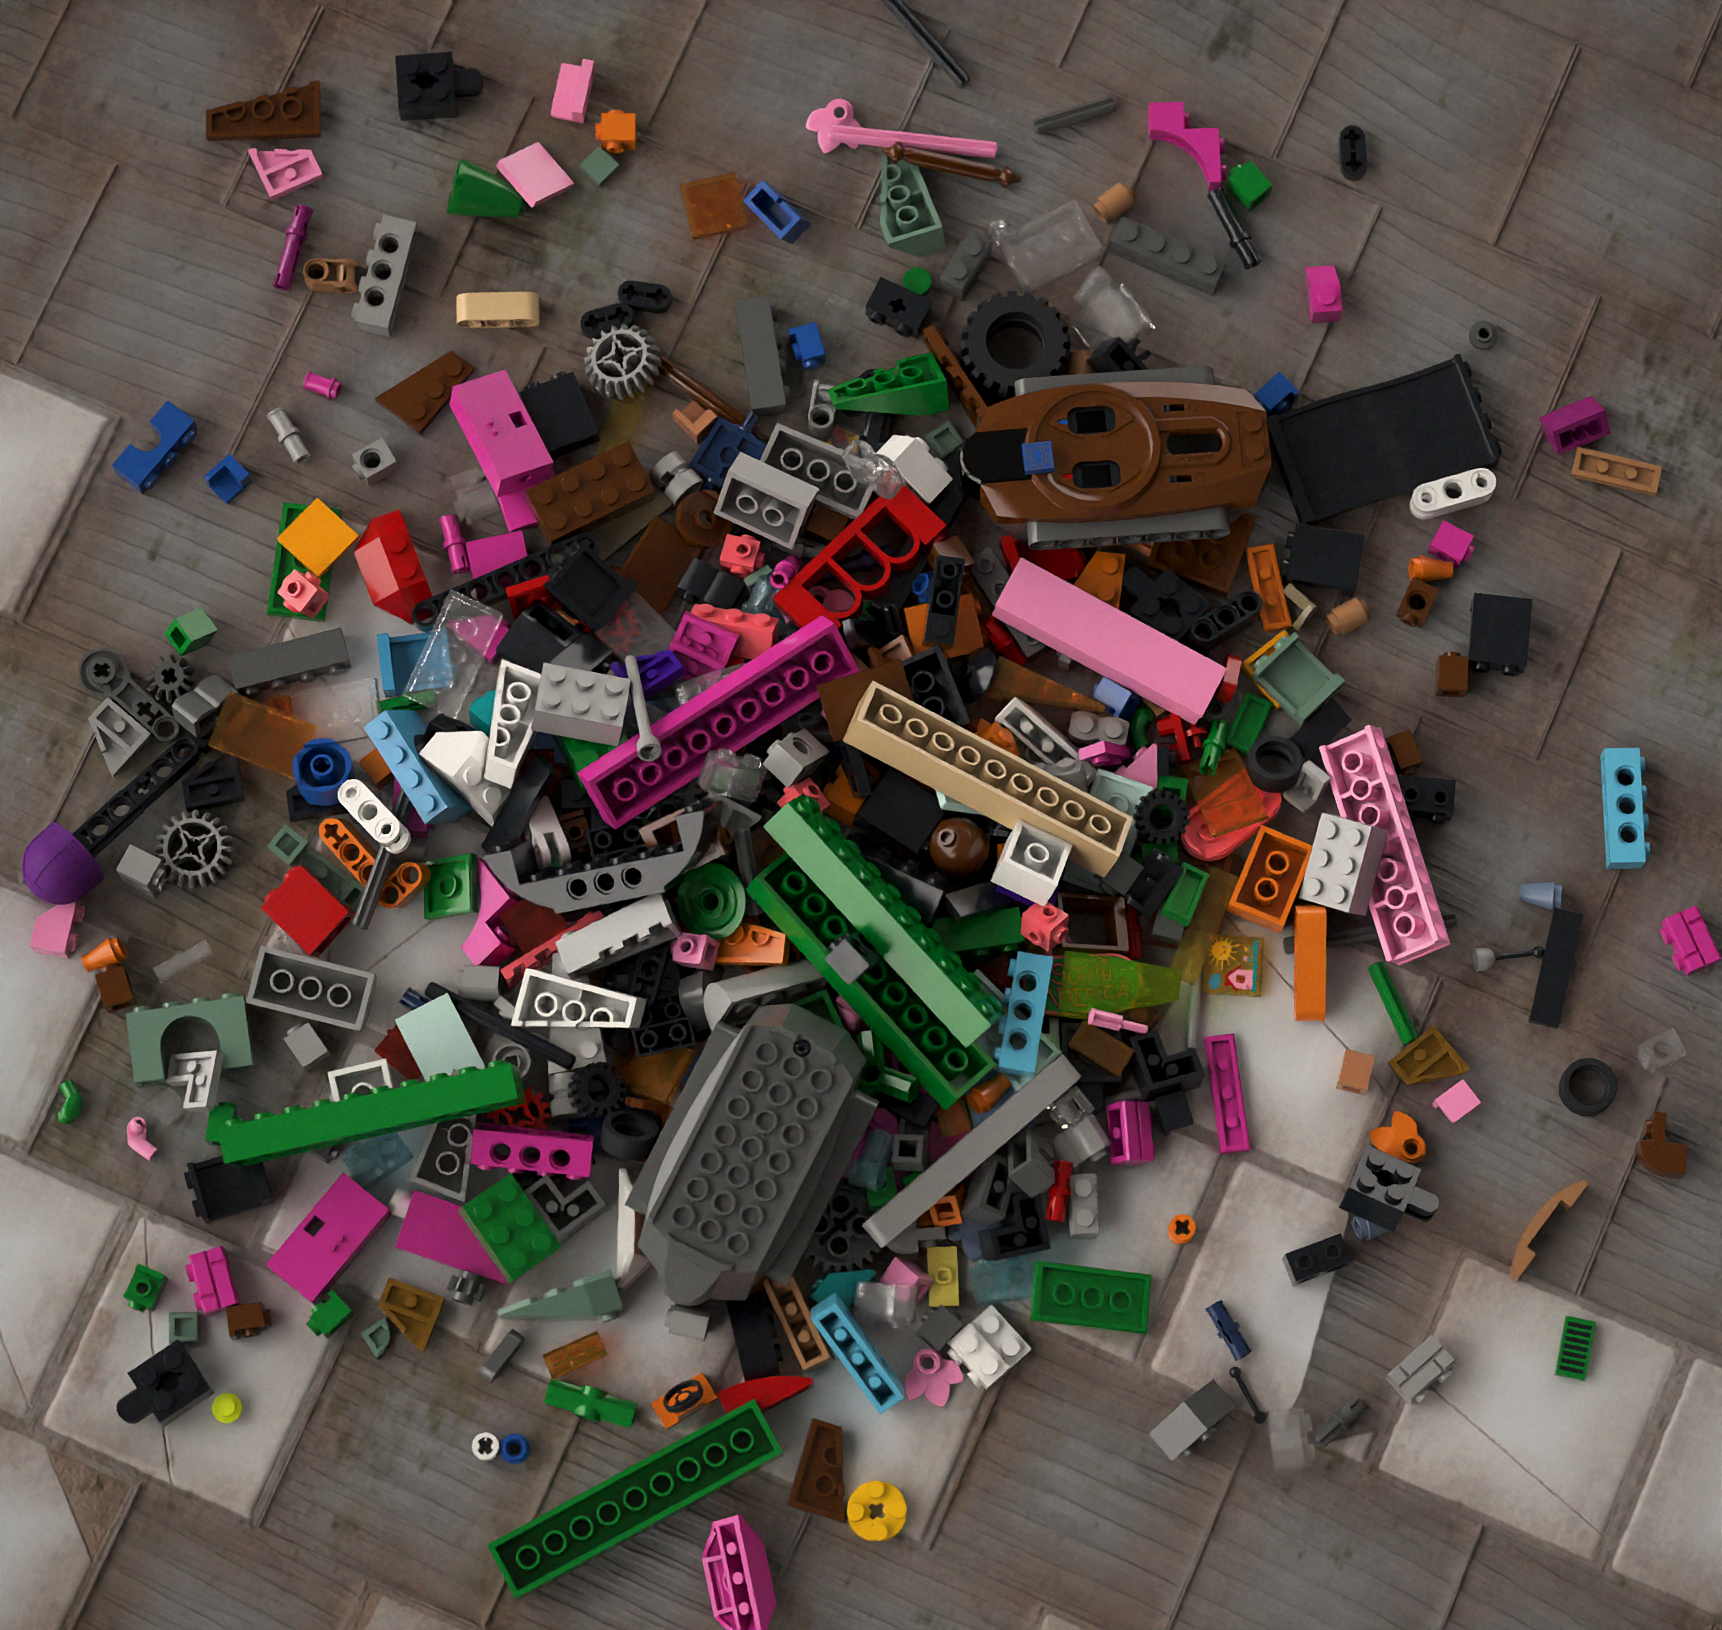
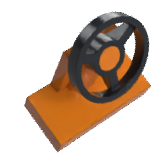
(684, 1401)

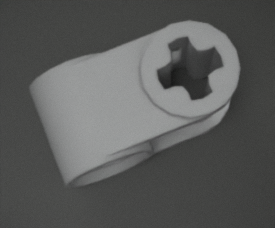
(821, 407)

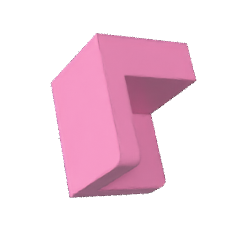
(1457, 1101)
(907, 1272)

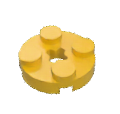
(877, 1528)

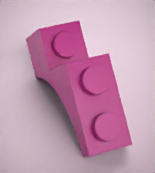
(1171, 124)
(489, 940)

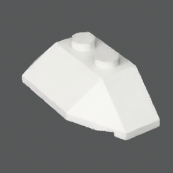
(1038, 738)
(461, 763)
(630, 1258)

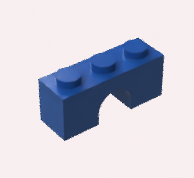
(143, 468)

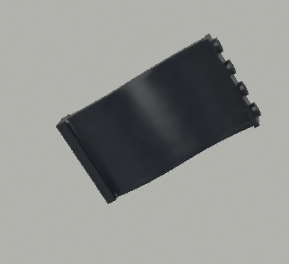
(1381, 440)

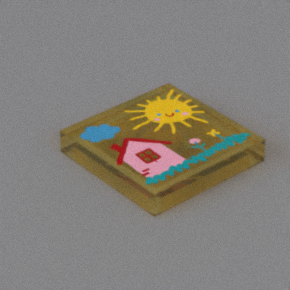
(1234, 966)

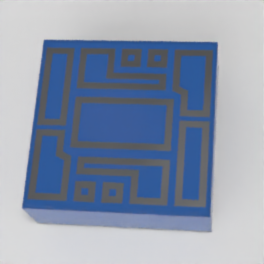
(1037, 457)

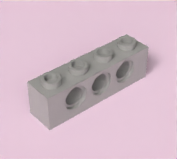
(381, 318)

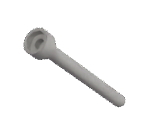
(647, 745)

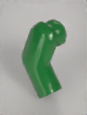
(1137, 724)
(73, 1103)

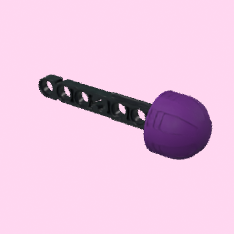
(62, 864)

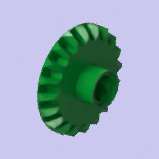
(697, 905)

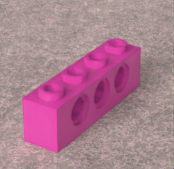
(578, 1146)

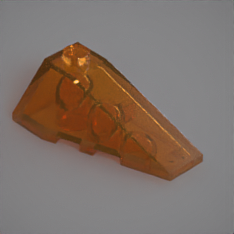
(1034, 689)

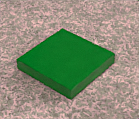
(451, 887)

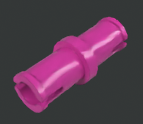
(454, 544)
(785, 571)

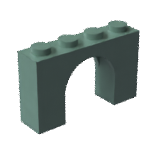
(151, 1027)

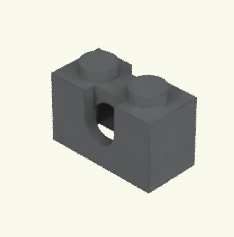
(1031, 1161)

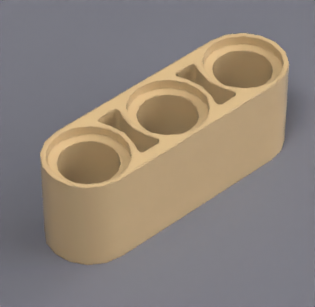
(497, 310)

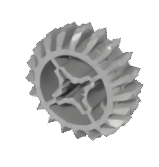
(607, 359)
(205, 843)

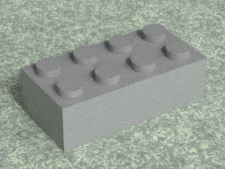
(819, 466)

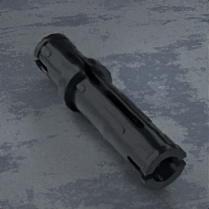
(1238, 236)

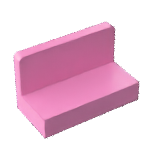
(573, 91)

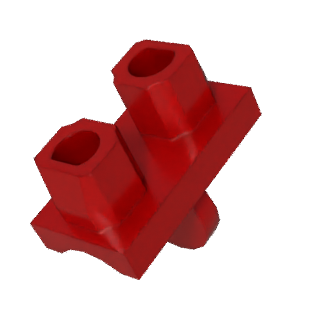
(1175, 726)

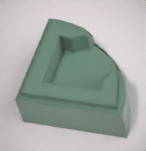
(378, 1337)

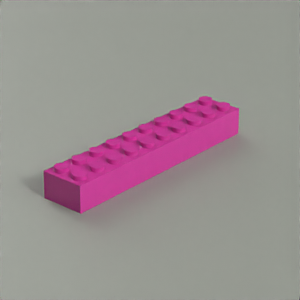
(719, 717)

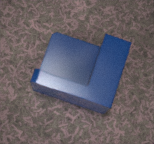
(228, 479)

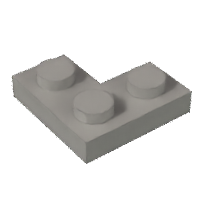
(200, 1074)

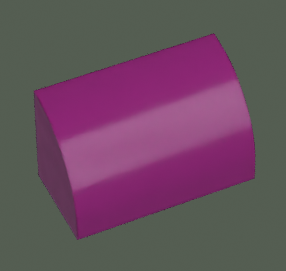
(1575, 425)

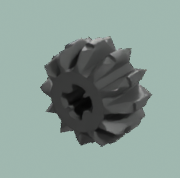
(170, 668)

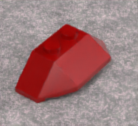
(392, 567)

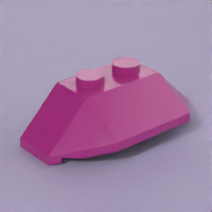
(738, 1576)

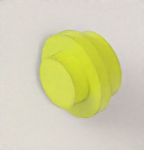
(227, 1408)

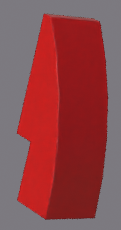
(766, 1391)

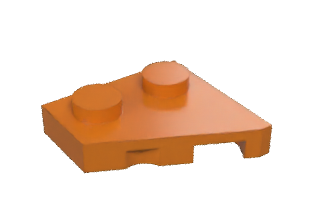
(1103, 577)

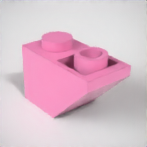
(1143, 768)
(56, 929)

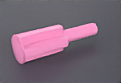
(1113, 1021)

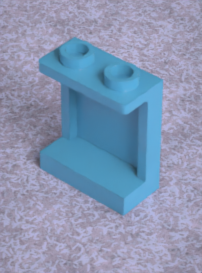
(398, 659)

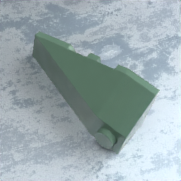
(908, 211)
(588, 1300)

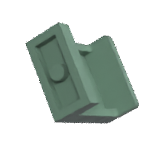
(1296, 679)

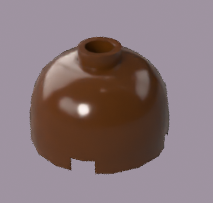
(958, 846)

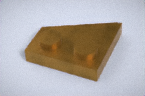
(1427, 1060)
(411, 1311)

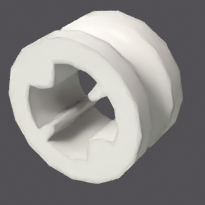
(476, 1447)

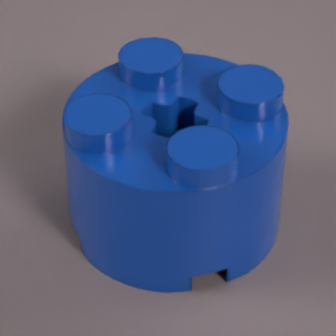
(315, 758)

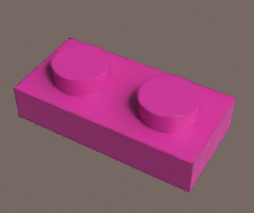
(1105, 754)

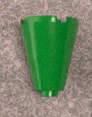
(482, 194)

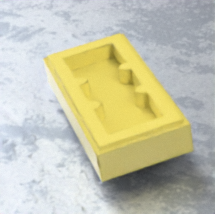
(944, 1271)

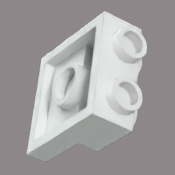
(987, 1348)

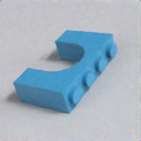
(395, 737)

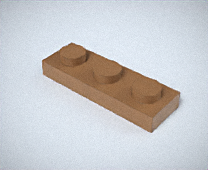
(1616, 471)

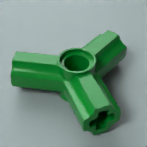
(889, 1081)

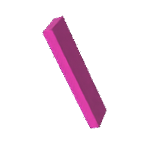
(1227, 1094)

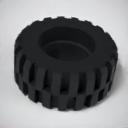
(1006, 313)

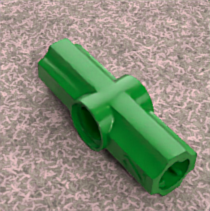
(590, 1403)

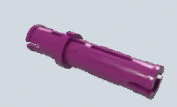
(295, 239)

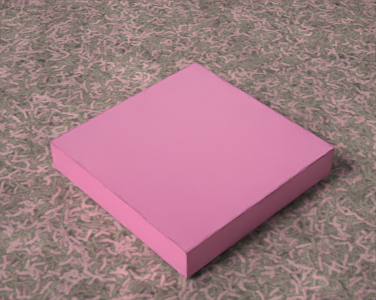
(535, 174)

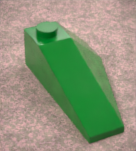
(909, 389)

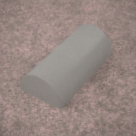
(312, 988)
(739, 997)

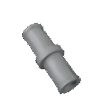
(289, 436)

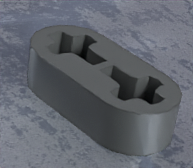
(501, 1356)

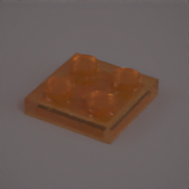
(713, 206)

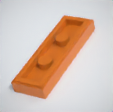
(1268, 584)

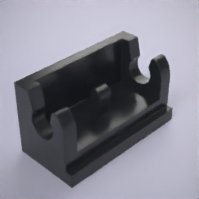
(1153, 882)

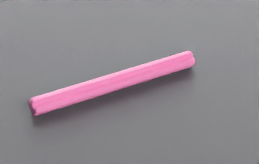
(925, 142)

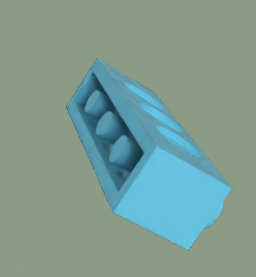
(1618, 852)
(1037, 969)
(857, 1353)

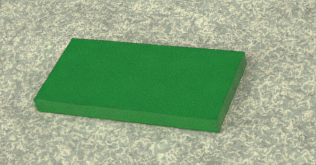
(286, 563)
(1090, 1297)

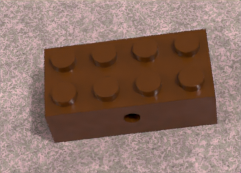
(590, 494)

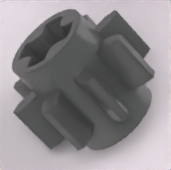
(466, 1288)

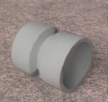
(673, 475)
(517, 1056)
(560, 1105)

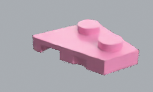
(285, 170)

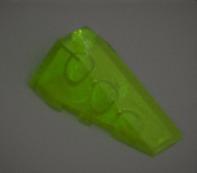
(1113, 984)

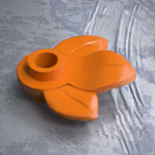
(1395, 1138)

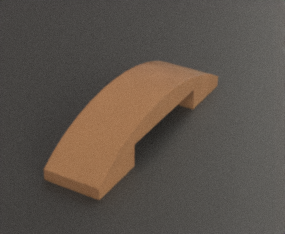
(1522, 1254)

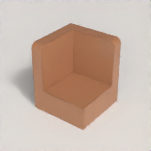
(695, 420)
(1355, 1072)

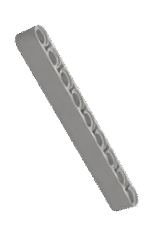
(971, 1150)

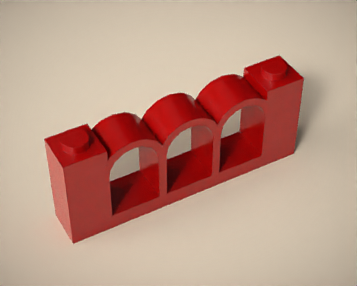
(908, 513)

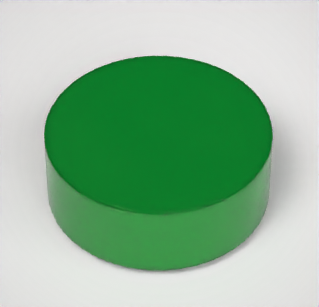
(917, 280)

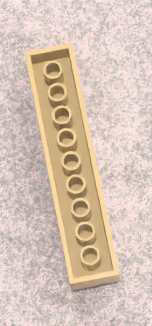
(986, 776)

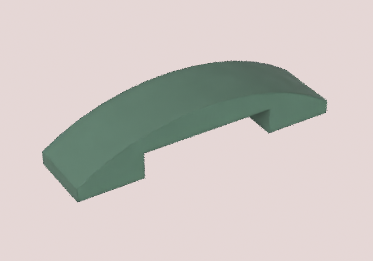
(295, 850)

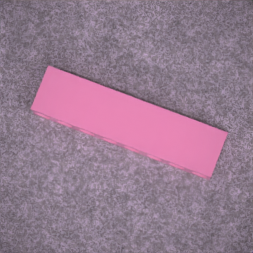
(1108, 641)
(1402, 892)

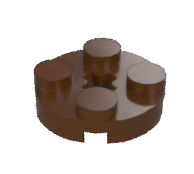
(688, 521)

